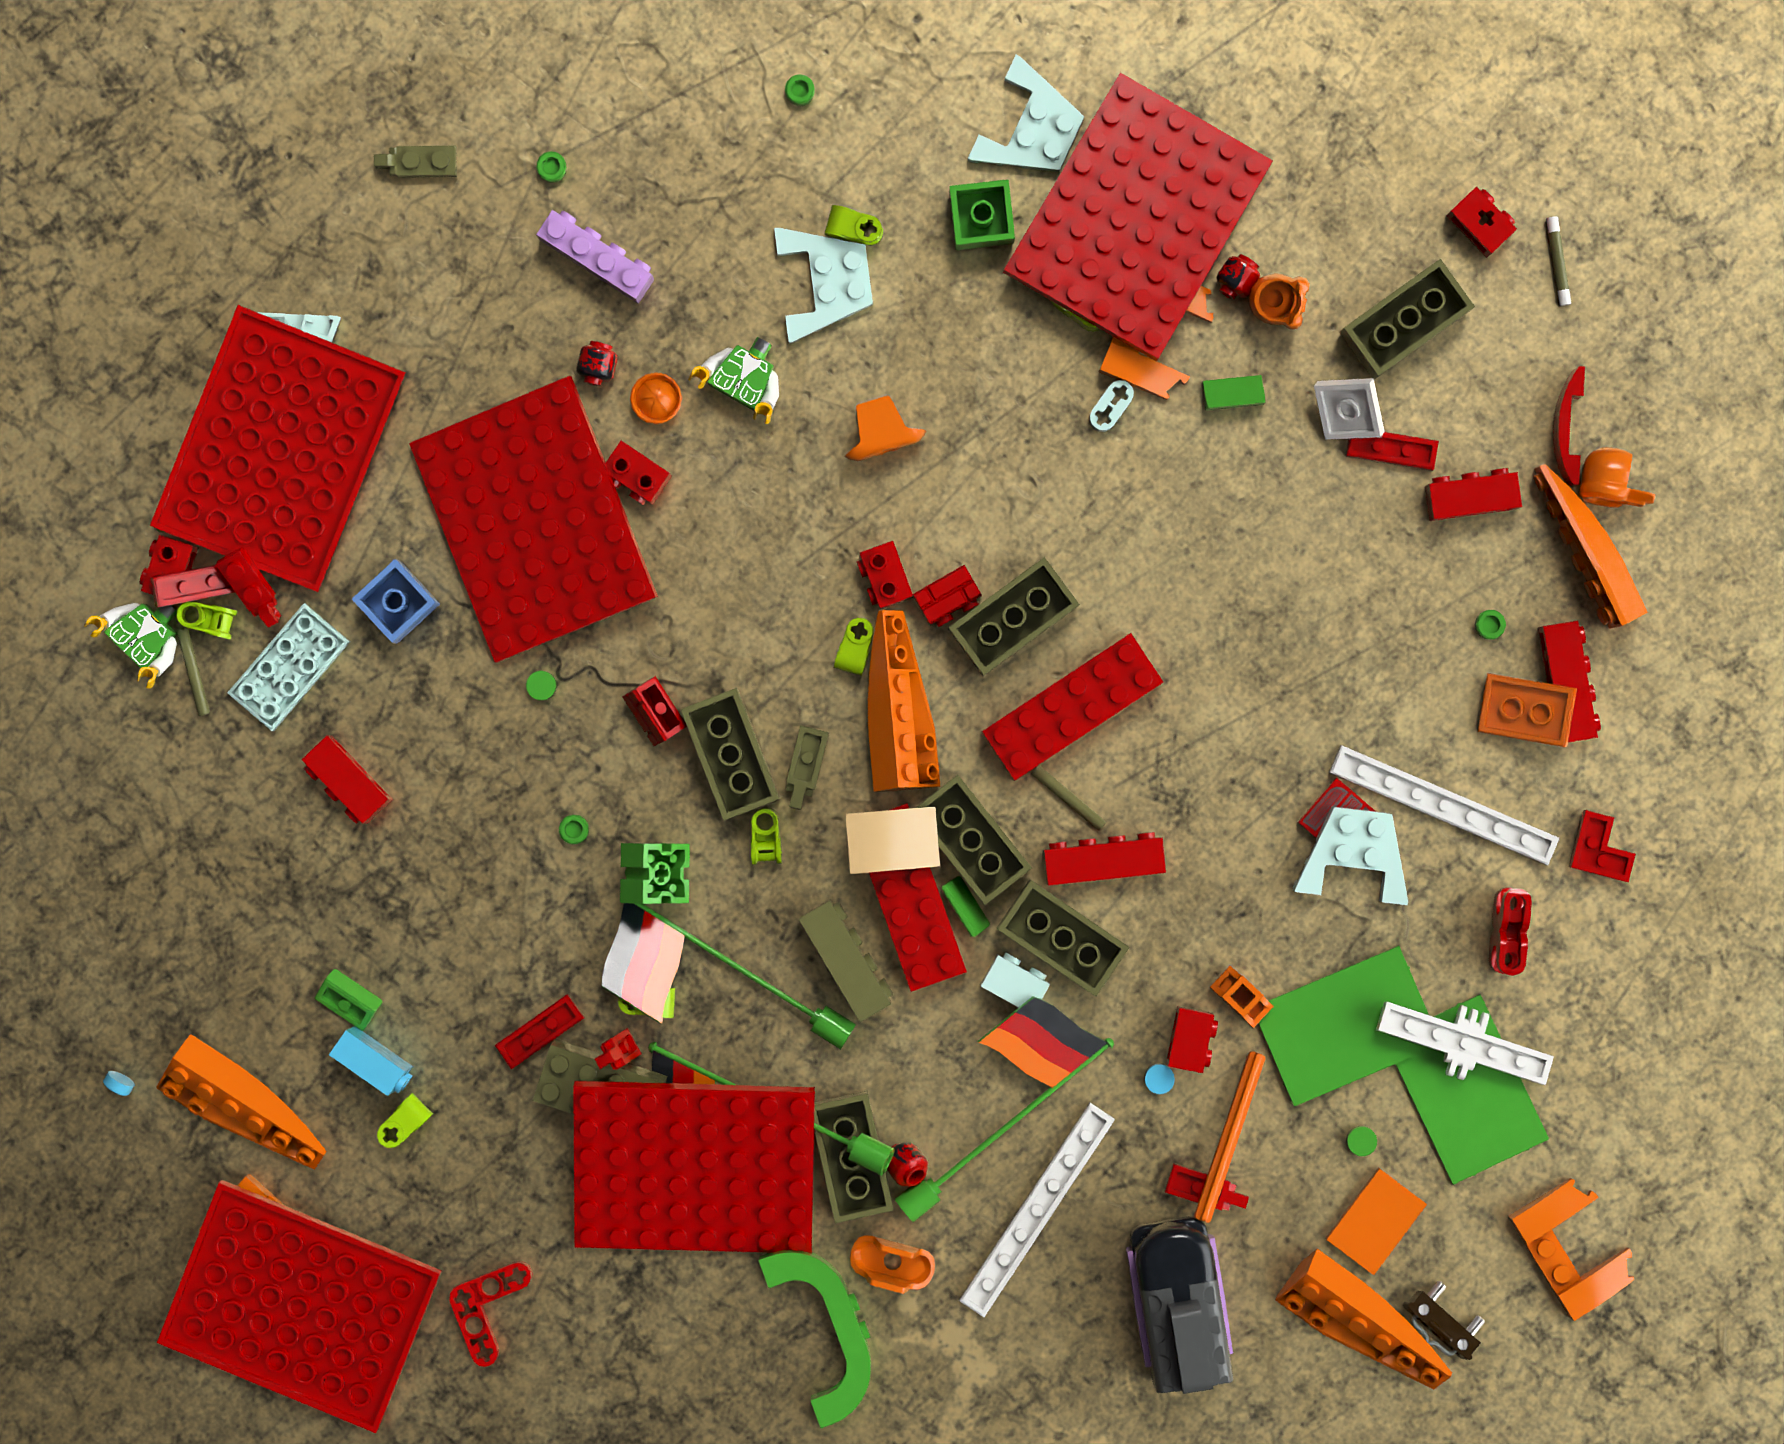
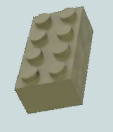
(1407, 319)
(1013, 616)
(730, 754)
(974, 841)
(1062, 937)
(845, 960)
(574, 1063)
(851, 1187)

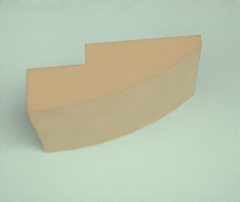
(892, 840)

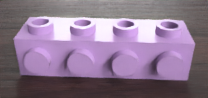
(595, 256)

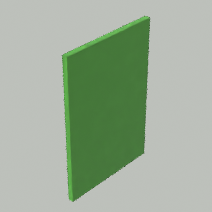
(1328, 1028)
(1475, 1118)

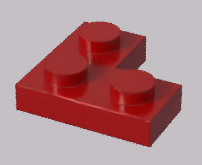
(1592, 852)

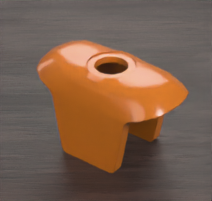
(881, 430)
(913, 1273)

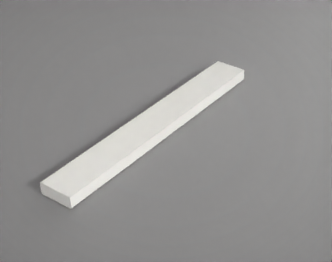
(1444, 805)
(1036, 1209)

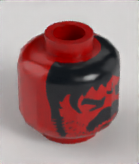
(1238, 276)
(597, 363)
(907, 1164)

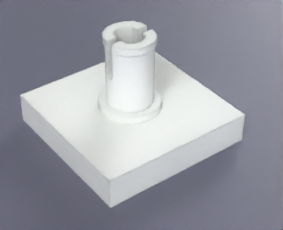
(1349, 408)

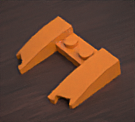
(1142, 372)
(1535, 1226)

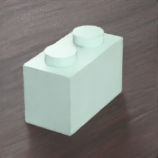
(1013, 982)

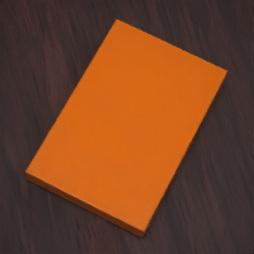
(1527, 710)
(1376, 1221)

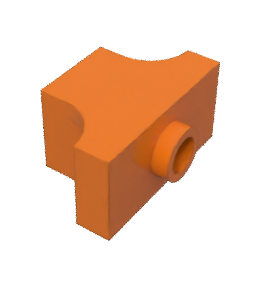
(1241, 996)

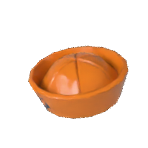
(656, 398)

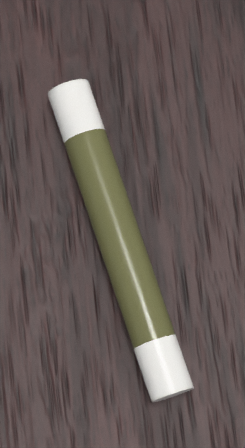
(1558, 261)

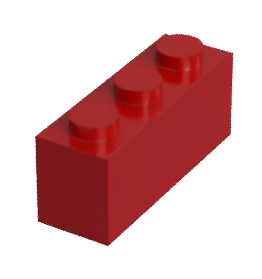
(1473, 495)
(345, 780)

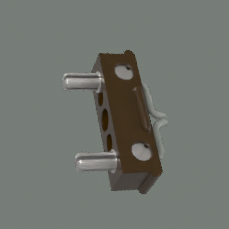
(1442, 1324)

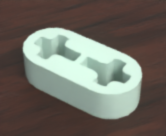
(1105, 401)

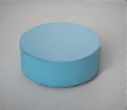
(1159, 1078)
(118, 1083)

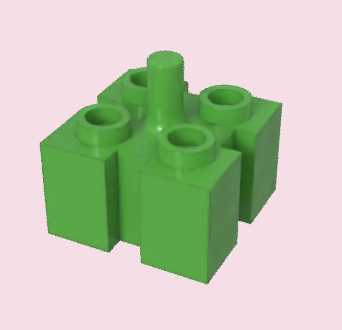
(654, 873)

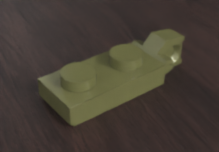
(419, 161)
(805, 764)

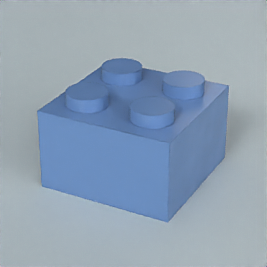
(395, 601)

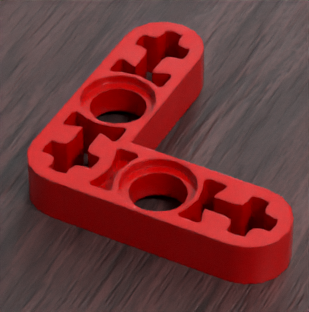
(478, 1298)

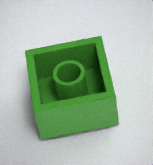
(982, 214)

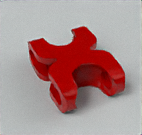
(1510, 931)

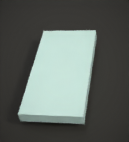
(288, 667)

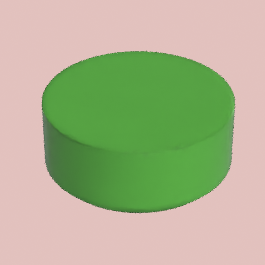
(799, 90)
(551, 167)
(1490, 624)
(541, 685)
(574, 829)
(1361, 1141)

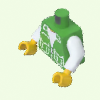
(743, 377)
(141, 636)

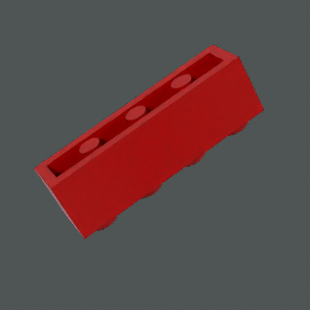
(1569, 667)
(1104, 860)

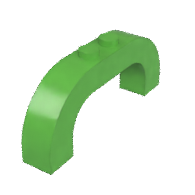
(846, 1395)

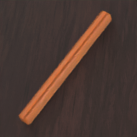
(1229, 1137)

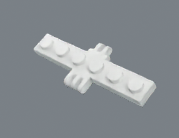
(1464, 1042)

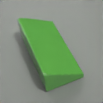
(1233, 392)
(965, 906)
(348, 999)

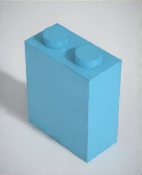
(372, 1061)

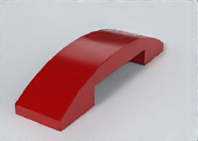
(1568, 464)

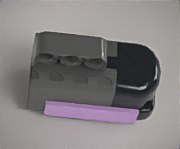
(1180, 1305)

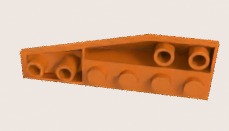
(1593, 552)
(898, 711)
(237, 1102)
(1359, 1318)

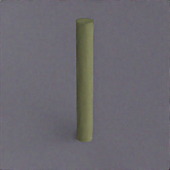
(193, 671)
(1068, 797)

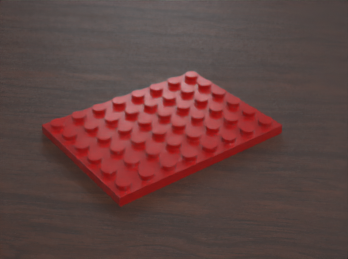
(1138, 216)
(278, 448)
(533, 519)
(693, 1166)
(298, 1306)

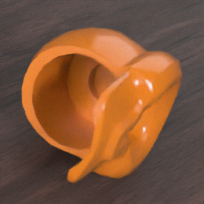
(1279, 299)
(1606, 480)

